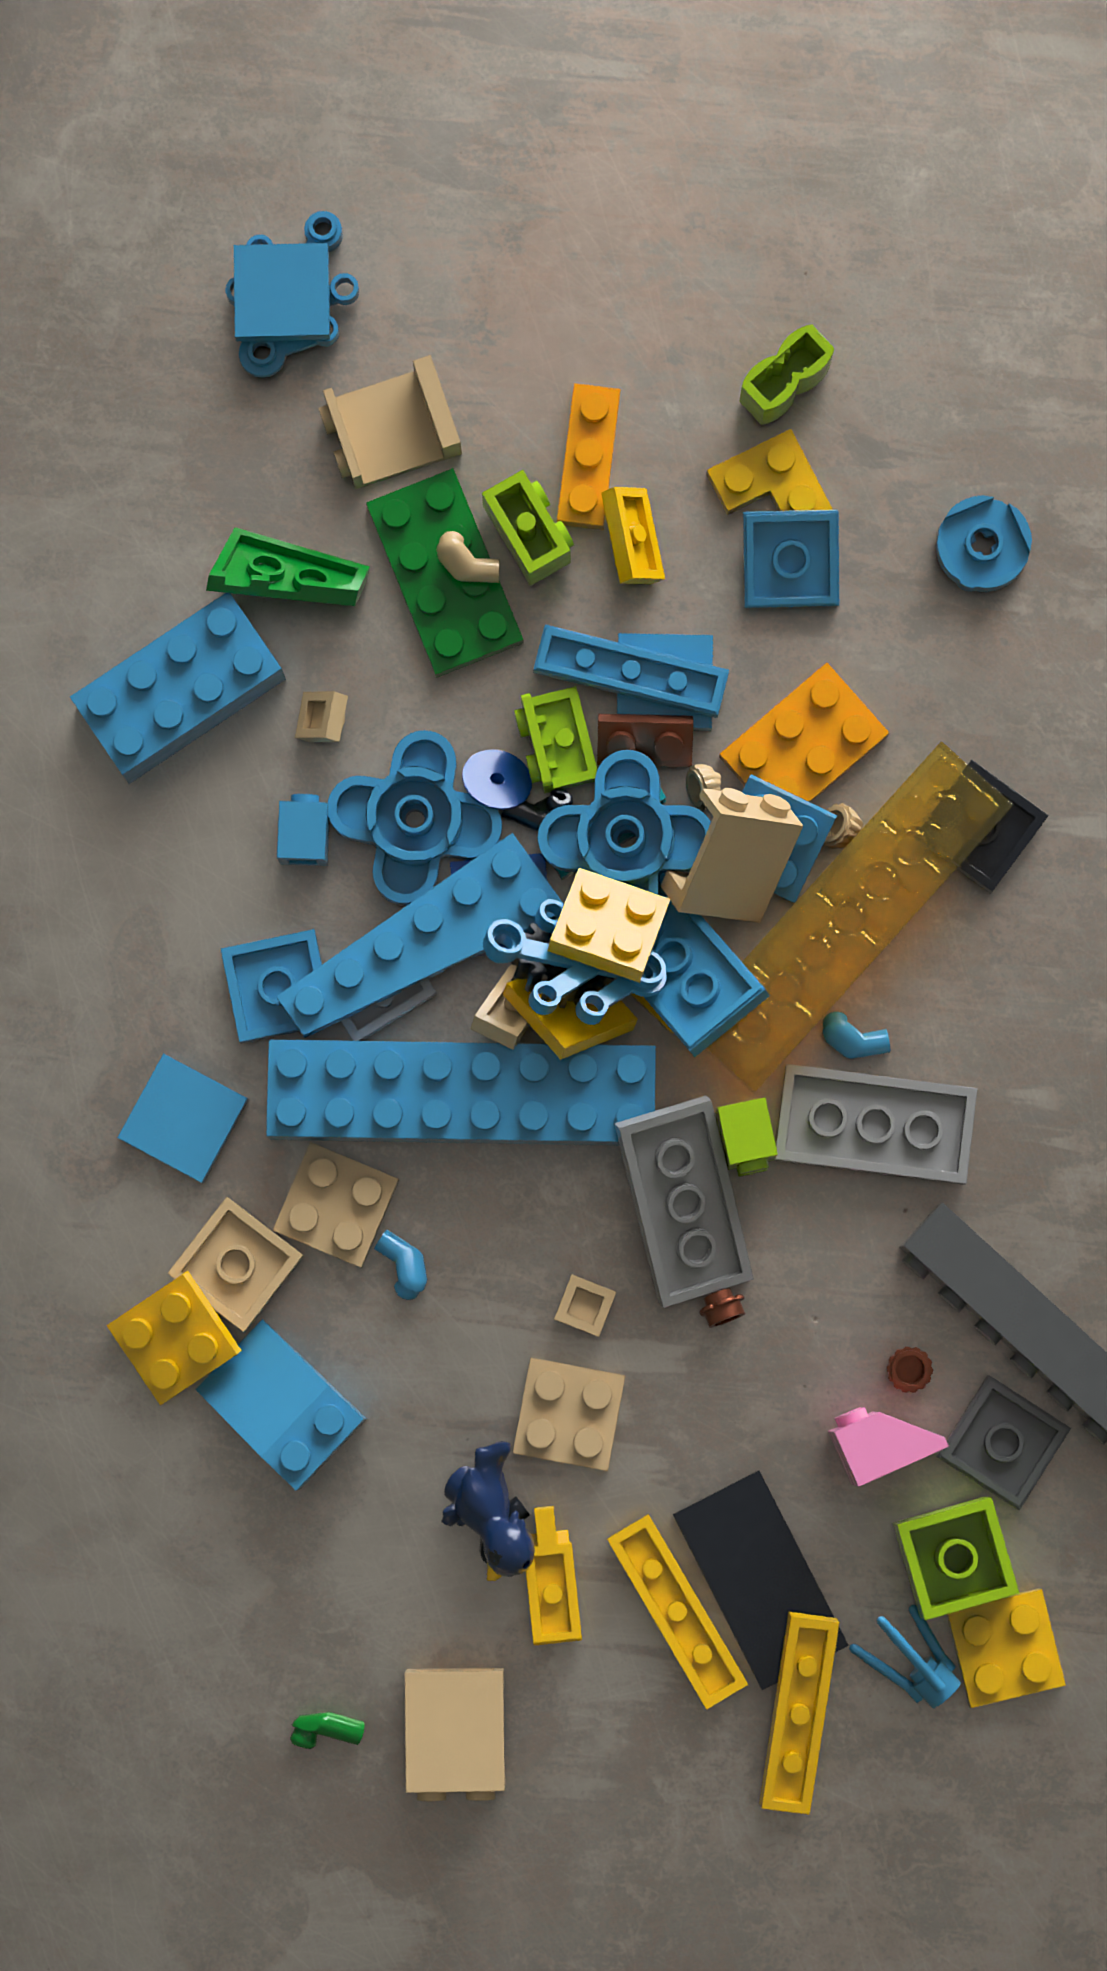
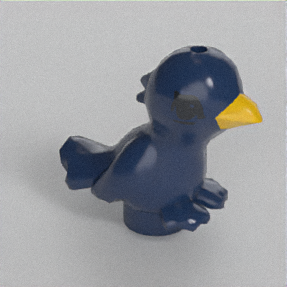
(483, 1504)

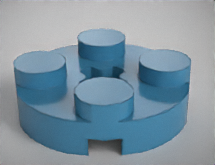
(994, 519)

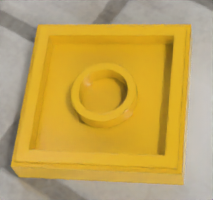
(563, 1029)

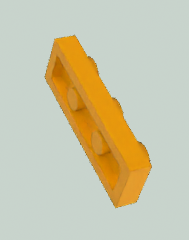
(588, 455)

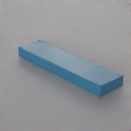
(631, 671)

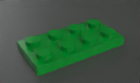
(453, 617)

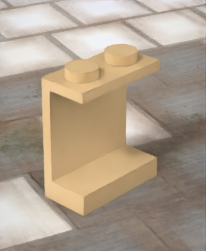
(391, 426)
(737, 858)
(454, 1732)

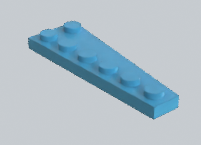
(422, 937)

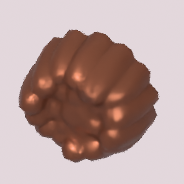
(909, 1369)

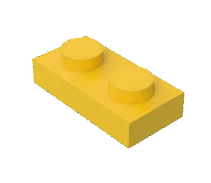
(633, 535)

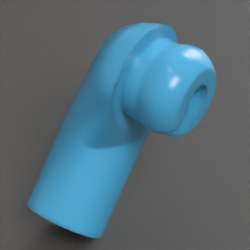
(850, 1041)
(409, 1265)

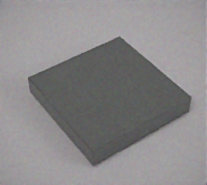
(1003, 1442)

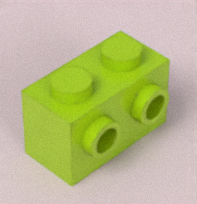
(527, 527)

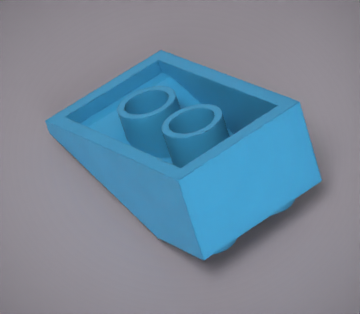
(281, 1405)

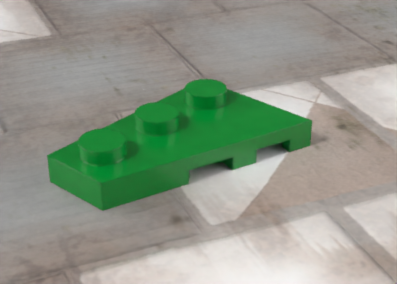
(284, 570)

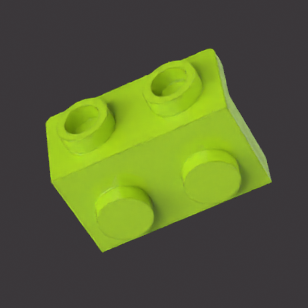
(558, 739)

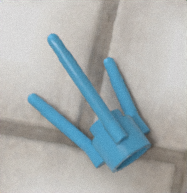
(931, 1678)

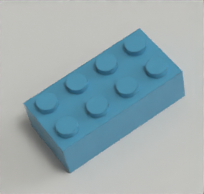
(178, 687)

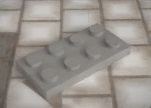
(875, 1124)
(684, 1201)

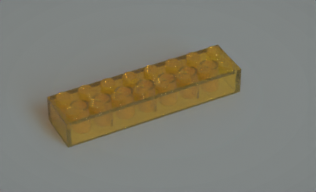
(859, 909)

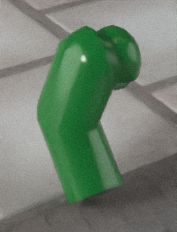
(327, 1725)

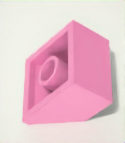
(879, 1444)

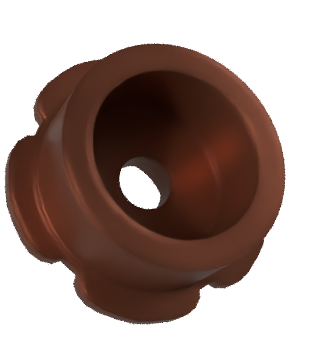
(722, 1307)

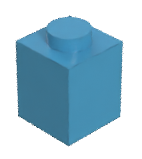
(303, 831)

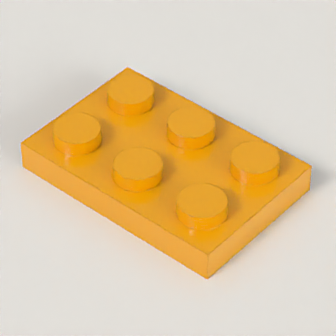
(807, 737)

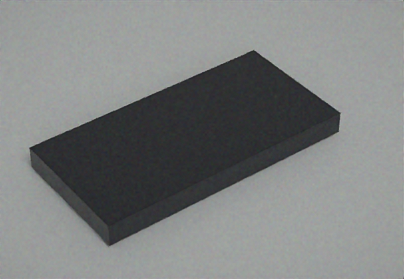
(752, 1569)

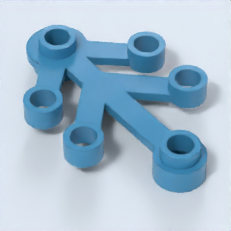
(280, 349)
(517, 945)

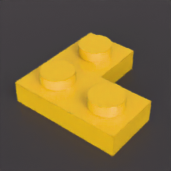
(771, 469)

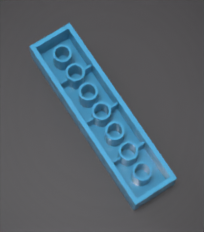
(454, 1092)

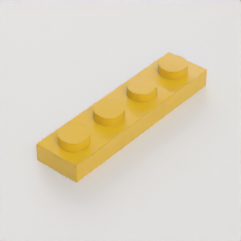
(677, 1611)
(799, 1713)

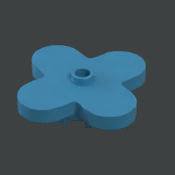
(422, 782)
(624, 803)

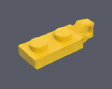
(552, 1584)

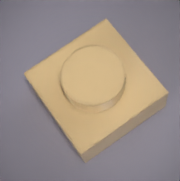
(321, 716)
(585, 1305)

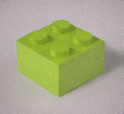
(955, 1558)

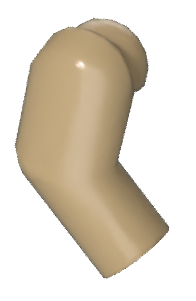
(461, 562)

